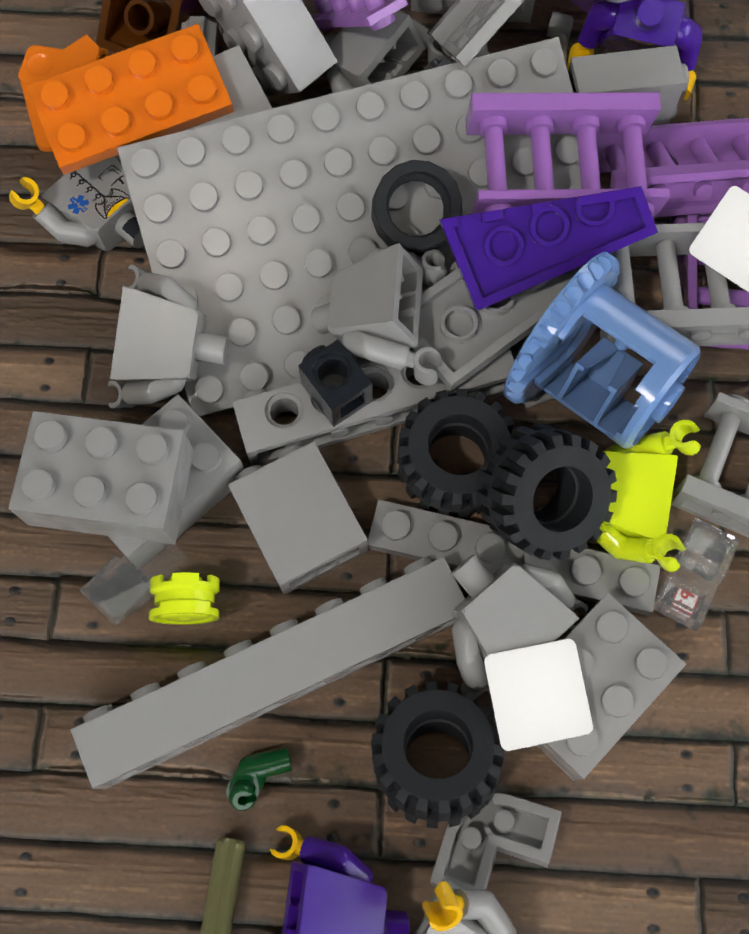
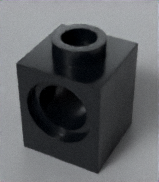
(340, 400)

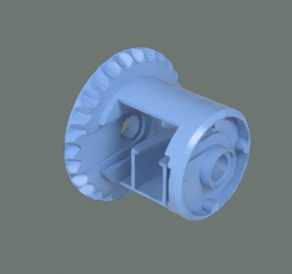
(604, 374)

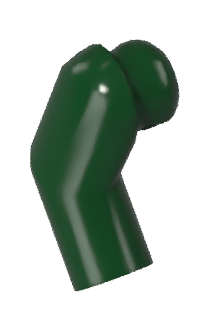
(252, 773)

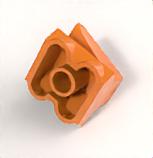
(44, 62)

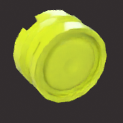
(184, 599)

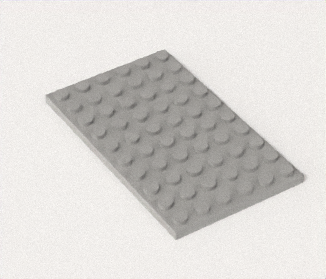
(282, 200)

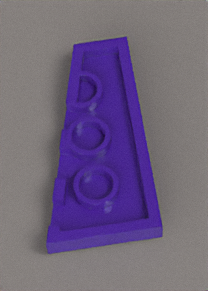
(535, 242)

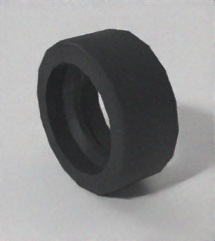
(421, 172)

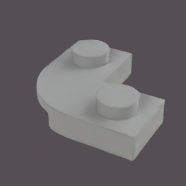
(504, 826)

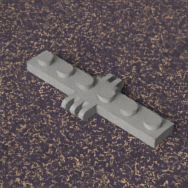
(589, 574)

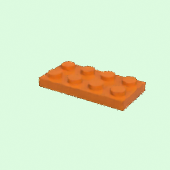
(130, 98)

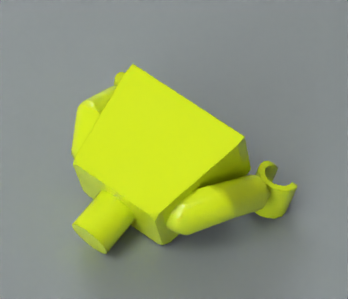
(644, 497)

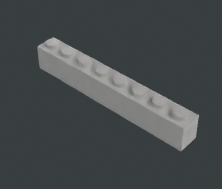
(266, 674)

